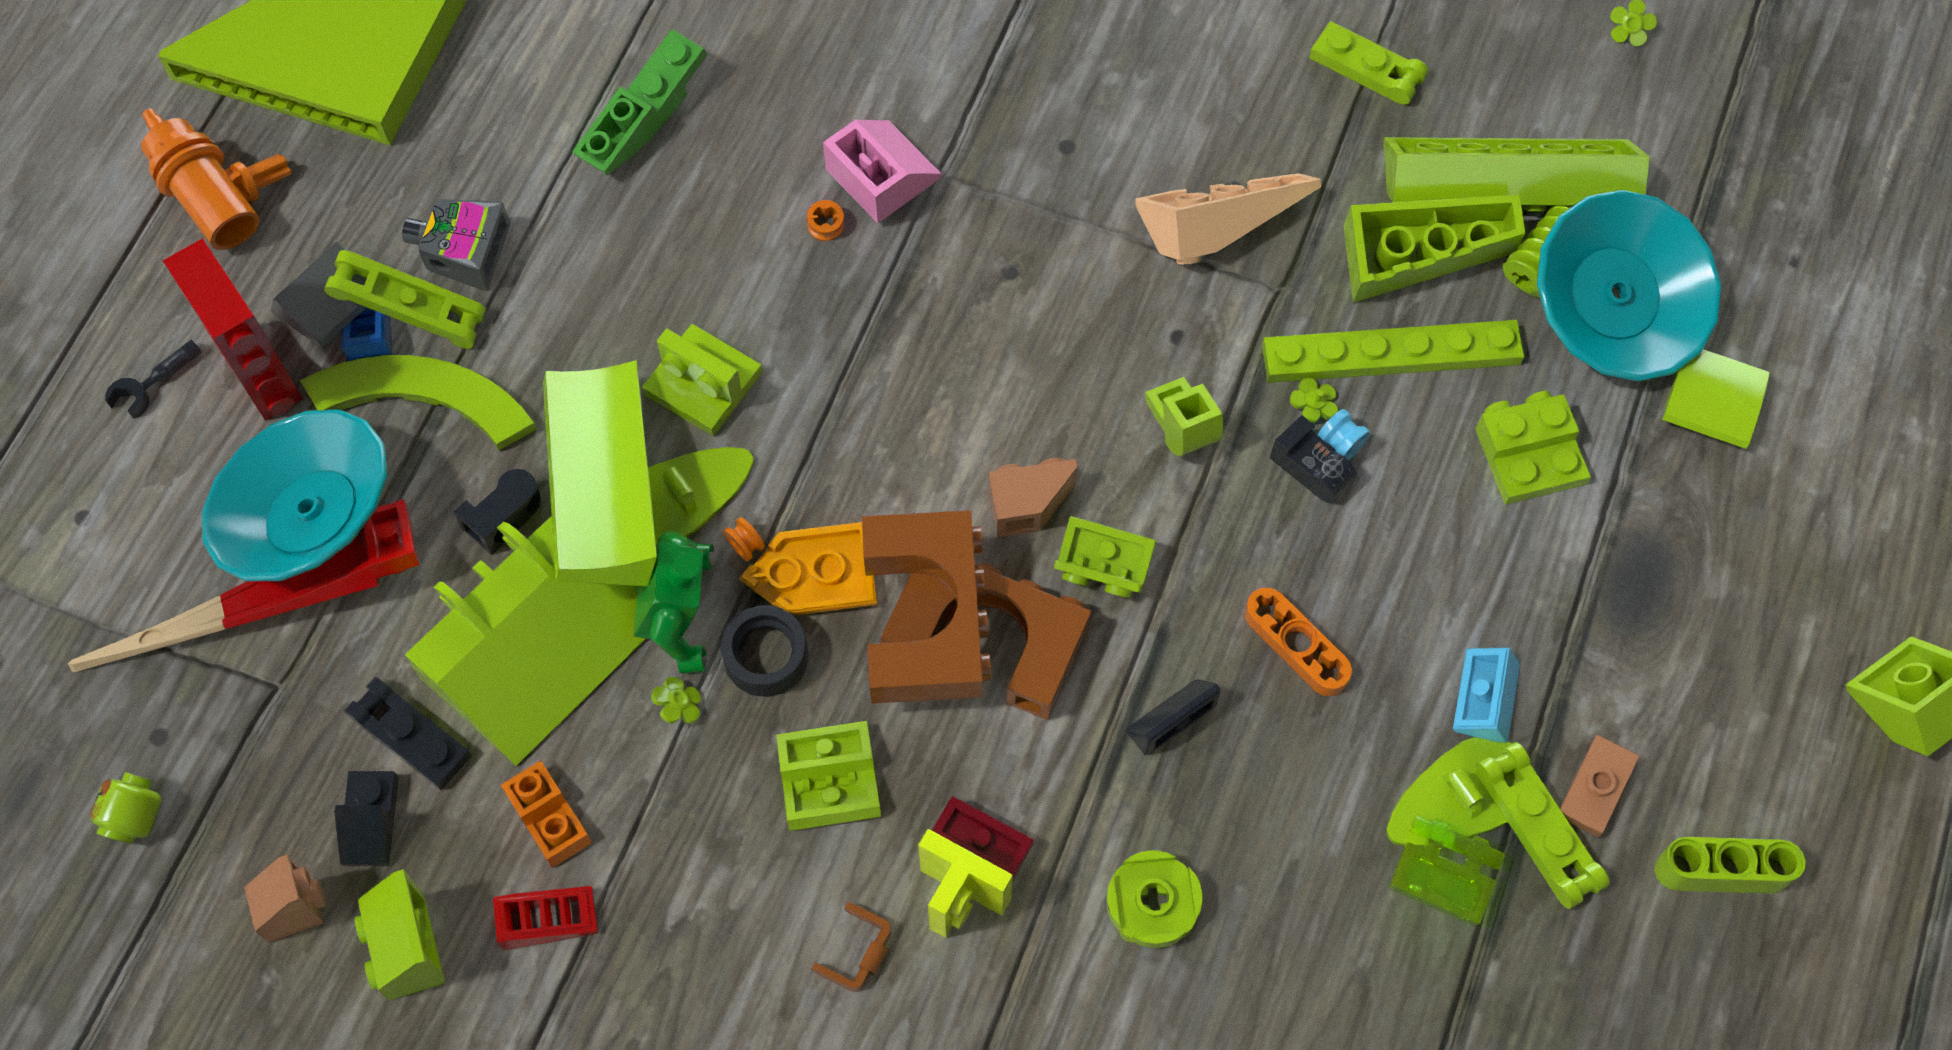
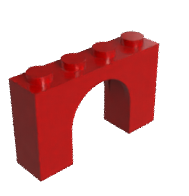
(233, 329)

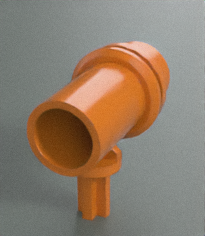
(191, 169)

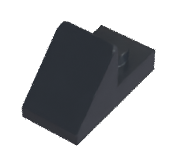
(367, 818)

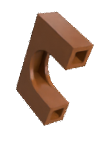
(1050, 624)
(951, 660)

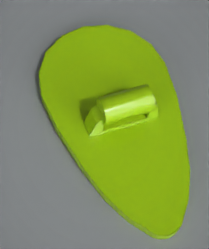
(695, 487)
(1452, 794)

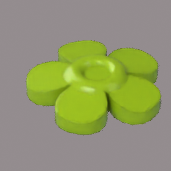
(1632, 23)
(1313, 400)
(677, 701)

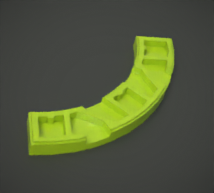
(422, 381)

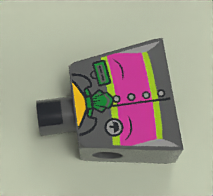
(461, 239)

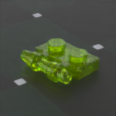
(1441, 882)

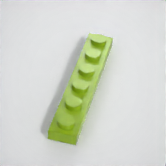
(1392, 351)

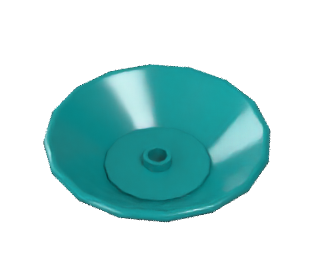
(1656, 265)
(294, 495)

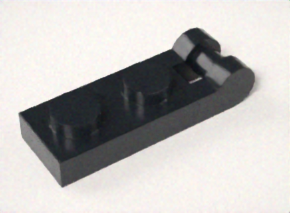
(409, 734)

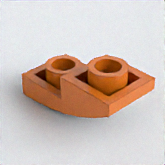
(546, 814)

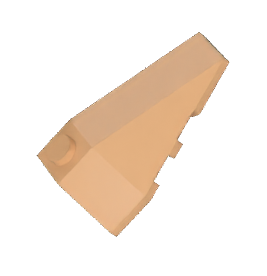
(1204, 223)

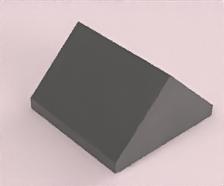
(309, 308)

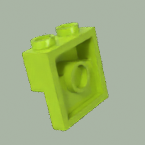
(1532, 447)

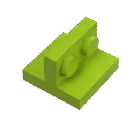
(700, 377)

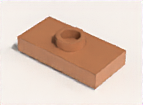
(1598, 785)

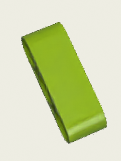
(1749, 856)

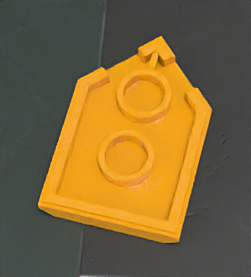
(814, 570)

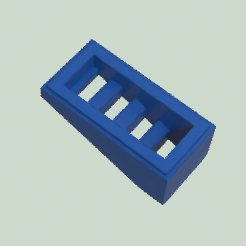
(370, 343)

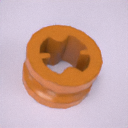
(824, 209)
(744, 539)

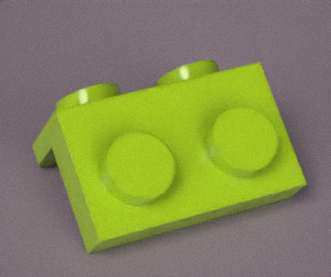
(1105, 556)

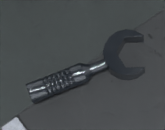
(159, 373)

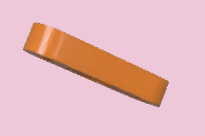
(1329, 655)

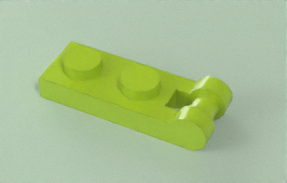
(1368, 63)

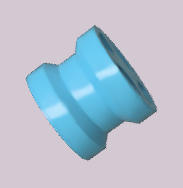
(1344, 434)

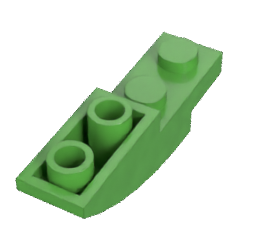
(644, 107)

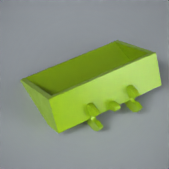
(524, 644)

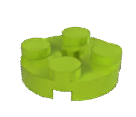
(1171, 879)

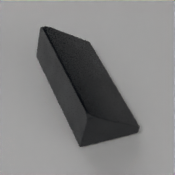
(1174, 715)

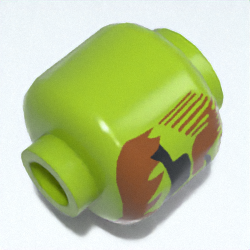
(126, 808)

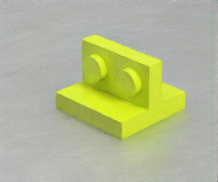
(961, 878)

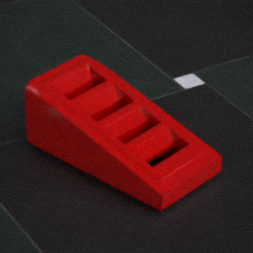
(525, 901)

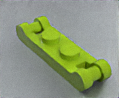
(405, 298)
(1541, 826)

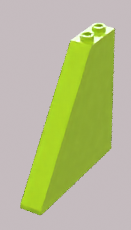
(320, 59)

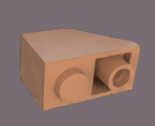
(1029, 495)
(284, 900)

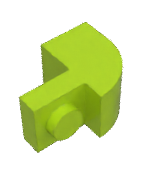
(1185, 415)

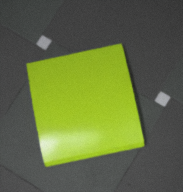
(1717, 398)
(828, 775)

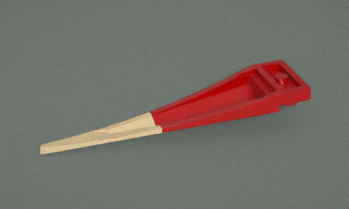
(379, 549)

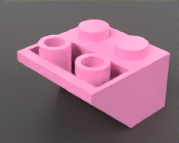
(877, 166)

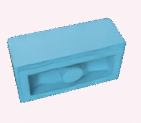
(1487, 693)

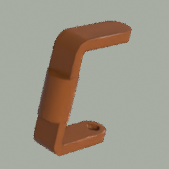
(872, 958)

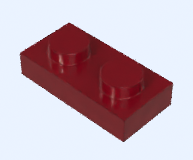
(983, 836)

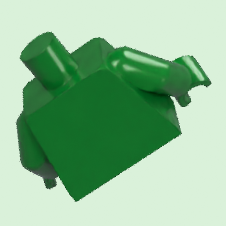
(674, 599)

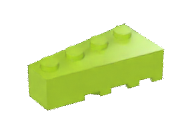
(1426, 239)

